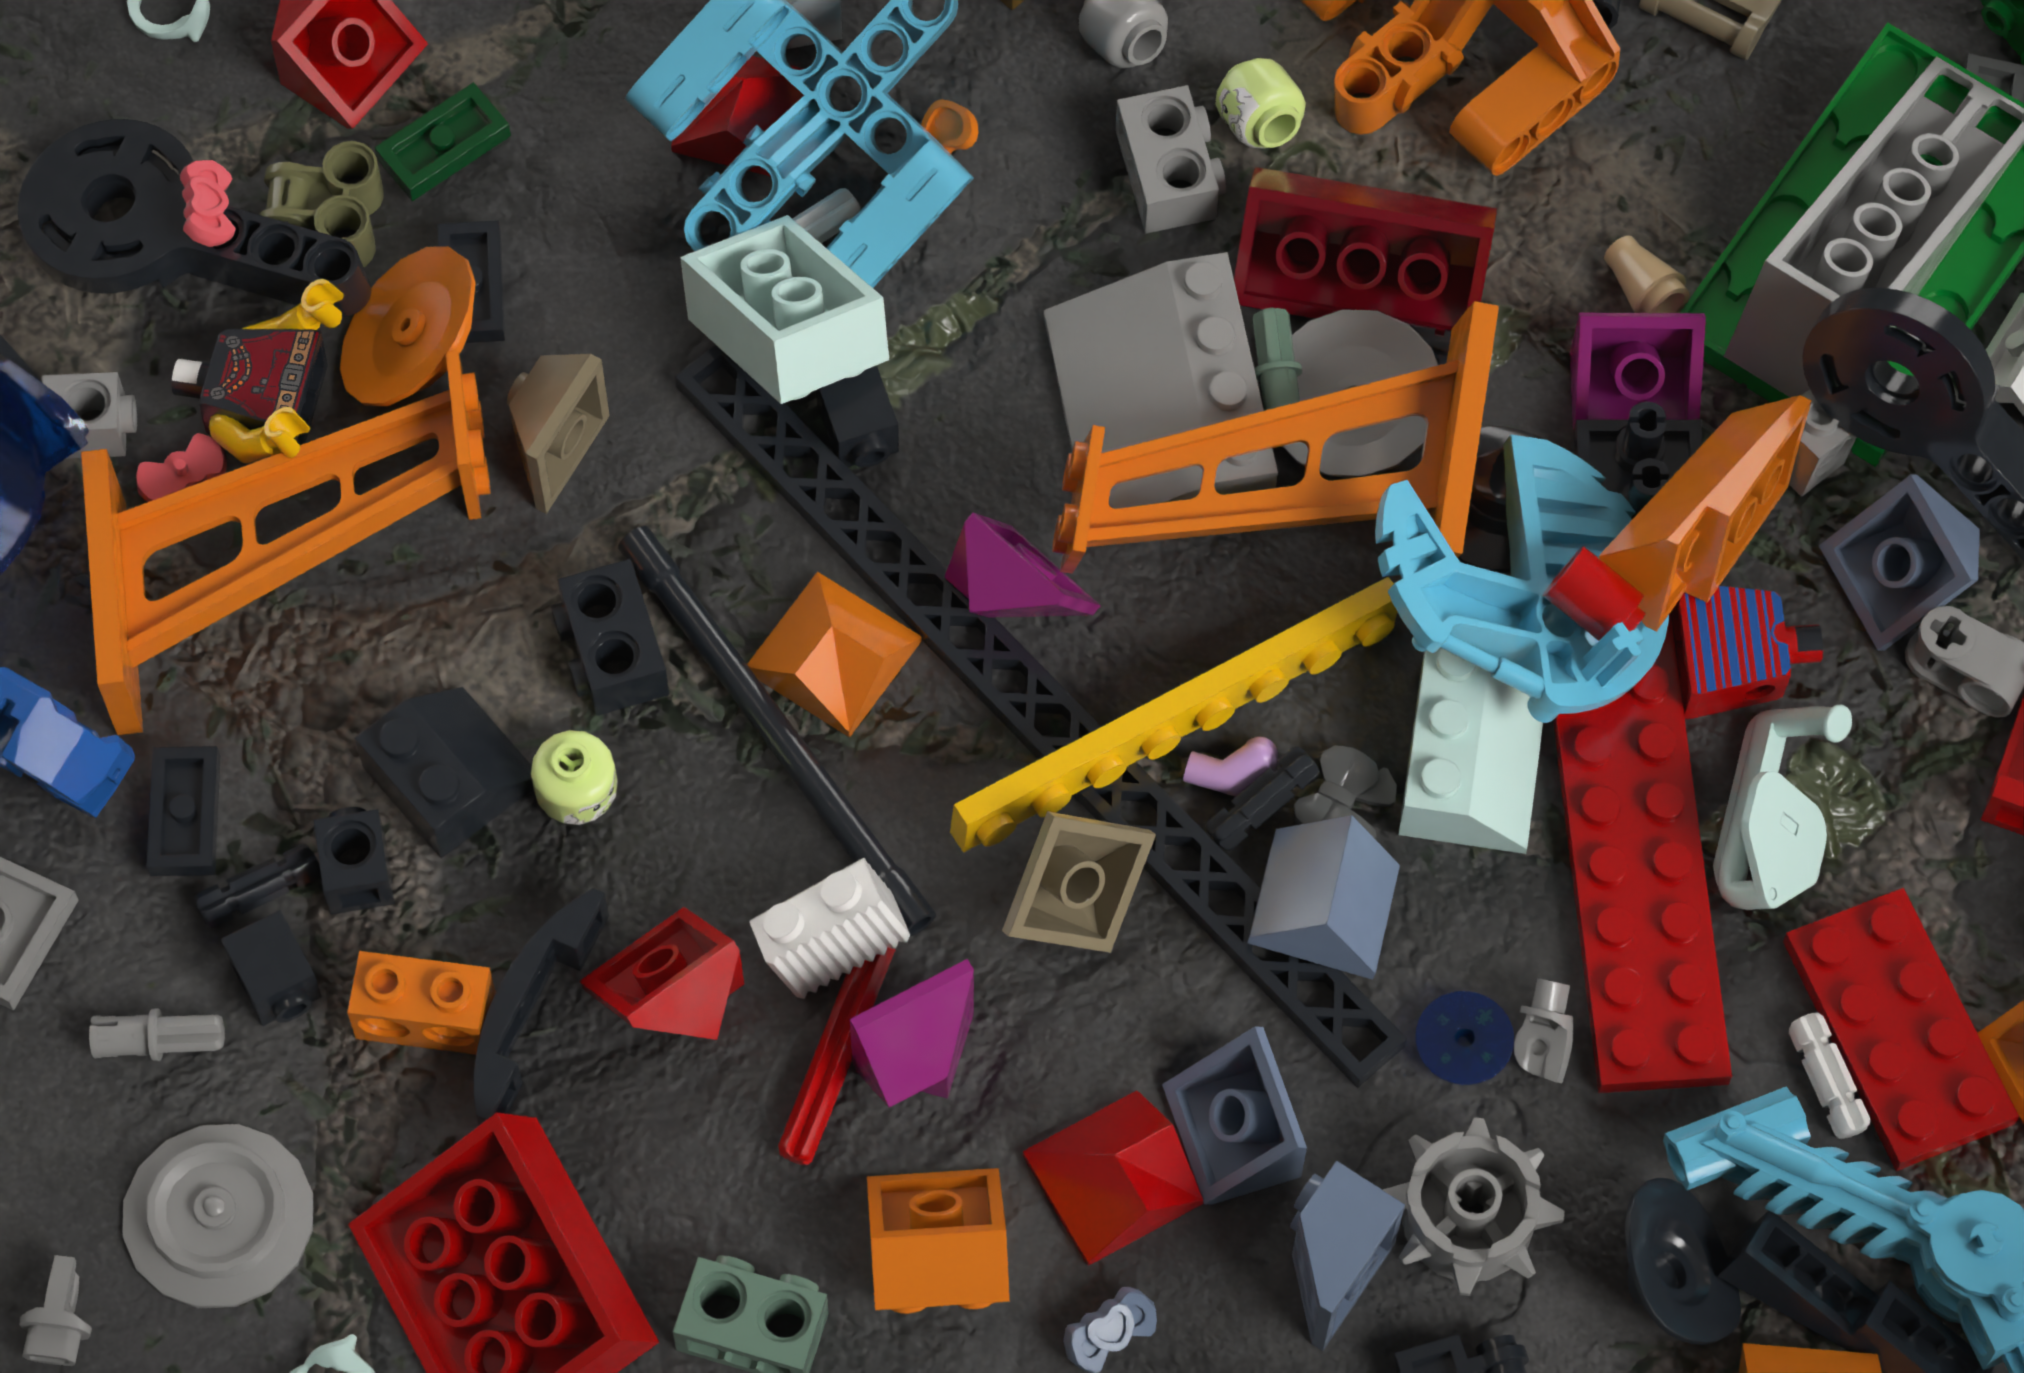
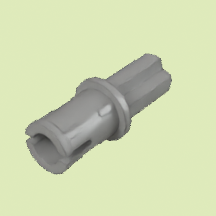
(154, 1034)

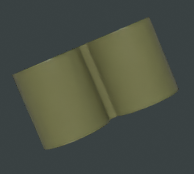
(321, 200)

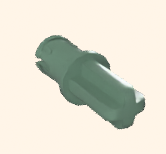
(1275, 358)

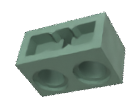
(743, 1337)

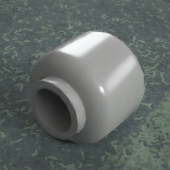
(1124, 30)

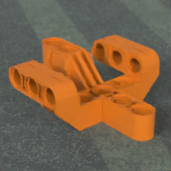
(1510, 116)

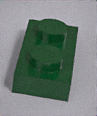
(442, 141)

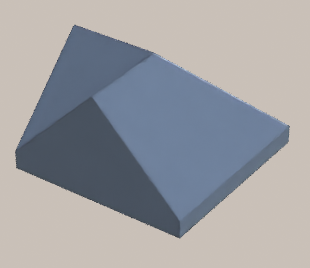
(1903, 559)

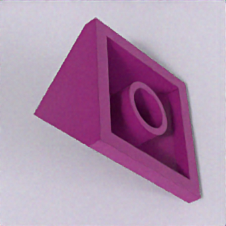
(1010, 576)
(915, 1036)

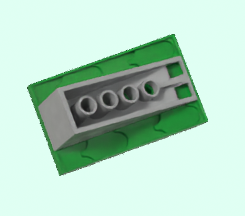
(1893, 188)

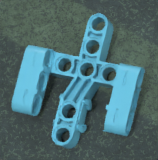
(715, 47)

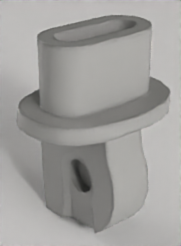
(1547, 1033)
(55, 1329)

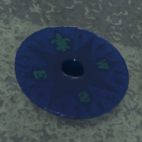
(1464, 1038)

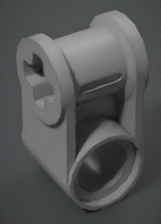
(1975, 664)

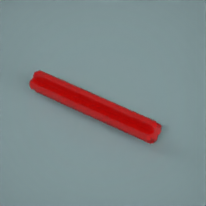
(831, 1061)

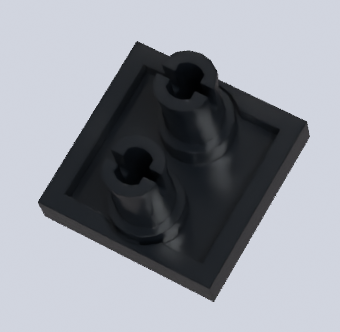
(1637, 452)

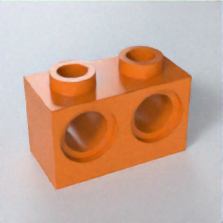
(419, 1002)

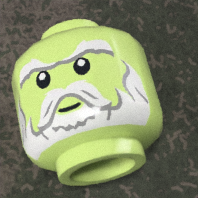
(1260, 103)
(574, 777)

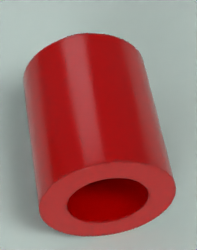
(1595, 595)

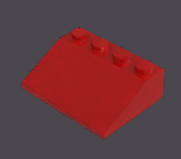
(501, 1262)

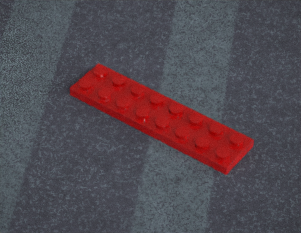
(1642, 889)

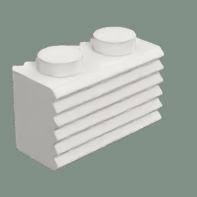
(830, 928)

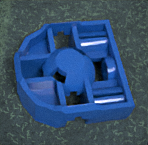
(56, 749)

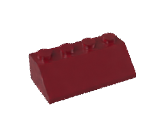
(1360, 247)

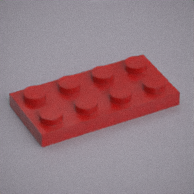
(1900, 1029)

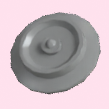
(1349, 352)
(218, 1216)

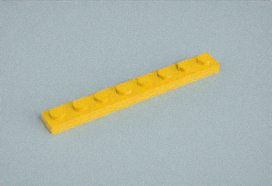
(1161, 723)

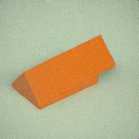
(1709, 508)

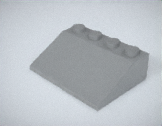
(1156, 362)

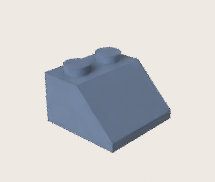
(1339, 1245)

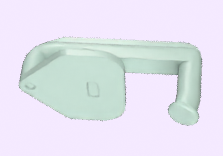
(1768, 818)

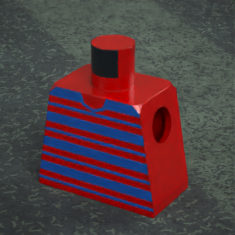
(1737, 649)

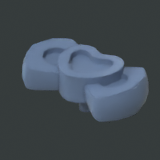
(1109, 1329)

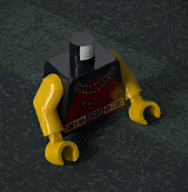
(264, 378)

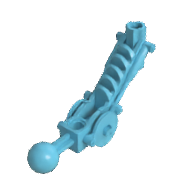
(1959, 1248)

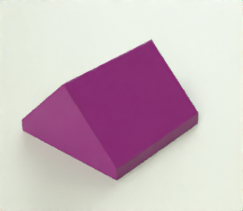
(1637, 360)

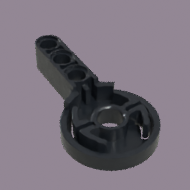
(117, 161)
(1919, 413)

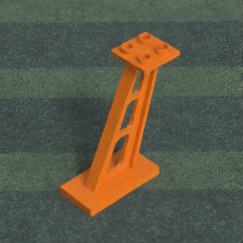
(1444, 395)
(121, 540)

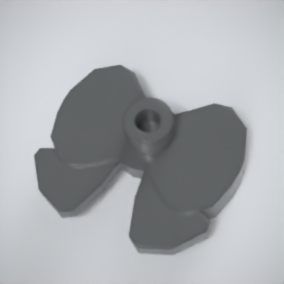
(1346, 778)

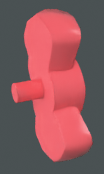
(206, 202)
(181, 469)

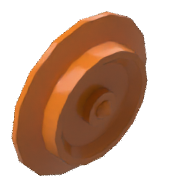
(408, 327)

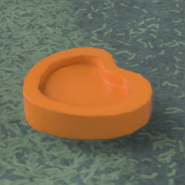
(951, 125)

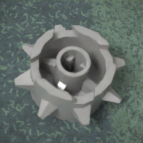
(1473, 1171)

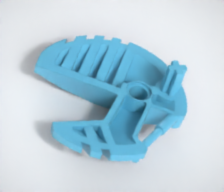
(1504, 619)

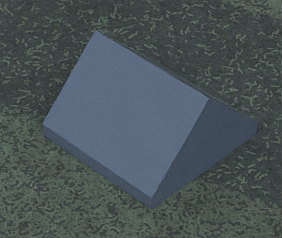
(1326, 895)
(1237, 1120)

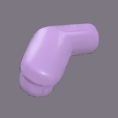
(1235, 771)

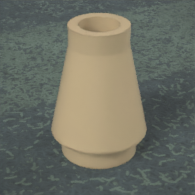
(1646, 279)

